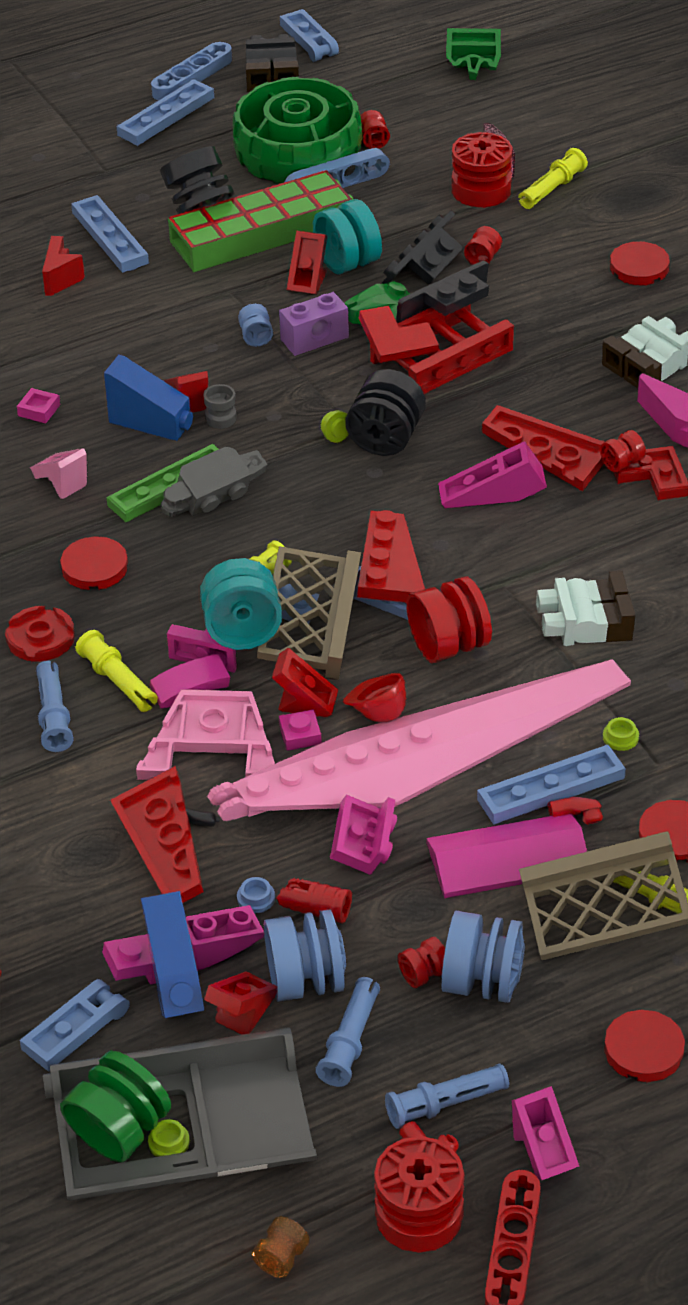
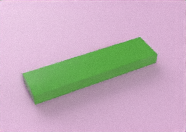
(149, 491)

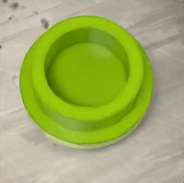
(334, 426)
(621, 734)
(168, 1138)

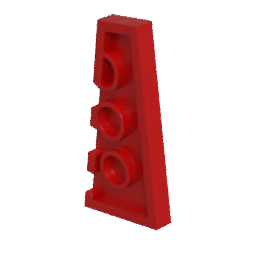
(558, 449)
(388, 560)
(162, 833)

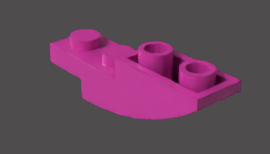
(212, 937)

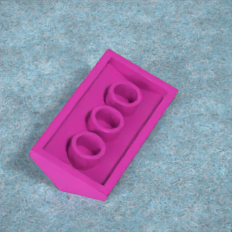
(493, 855)

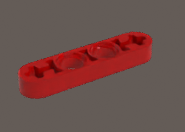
(513, 1244)

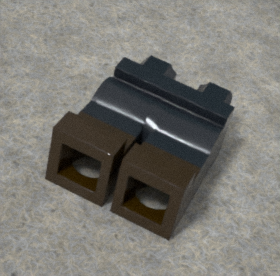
(270, 55)

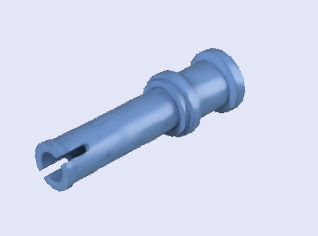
(54, 715)
(345, 1043)
(429, 1098)

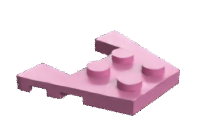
(209, 723)

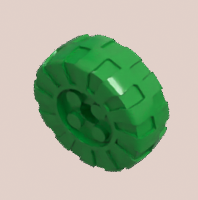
(294, 126)

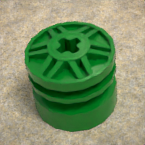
(115, 1106)

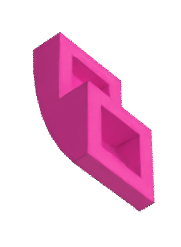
(197, 674)

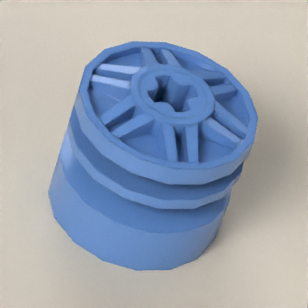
(304, 955)
(482, 956)

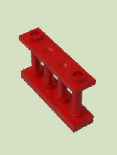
(463, 354)

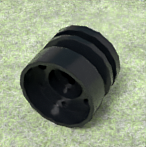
(195, 177)
(385, 412)

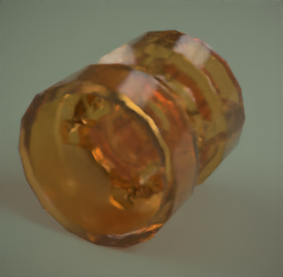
(277, 1251)

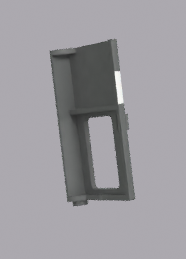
(240, 1108)

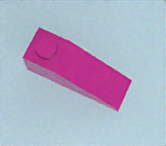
(666, 406)
(499, 479)

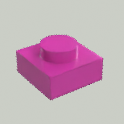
(38, 405)
(300, 730)

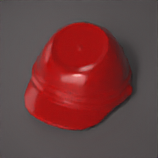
(379, 698)

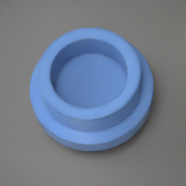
(257, 894)

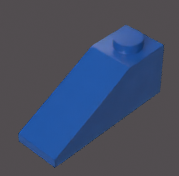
(172, 955)

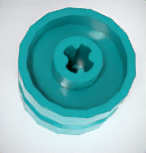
(351, 236)
(240, 604)

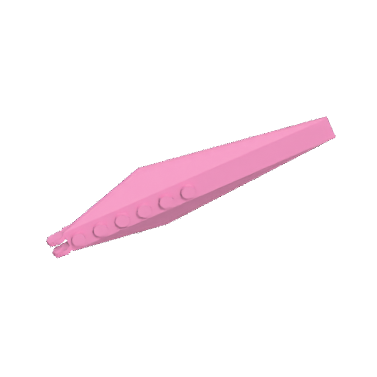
(418, 749)

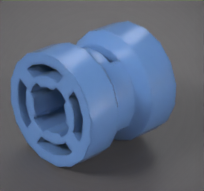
(255, 325)

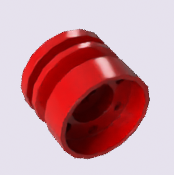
(481, 169)
(449, 619)
(419, 1194)

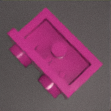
(363, 834)

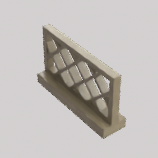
(339, 607)
(590, 869)

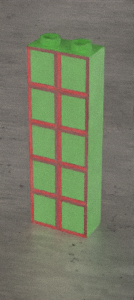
(253, 220)

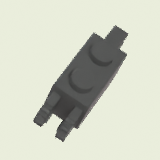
(212, 481)

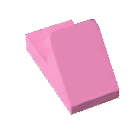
(65, 470)

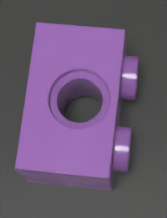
(314, 323)

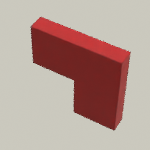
(392, 342)
(663, 471)

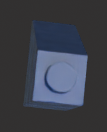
(144, 401)

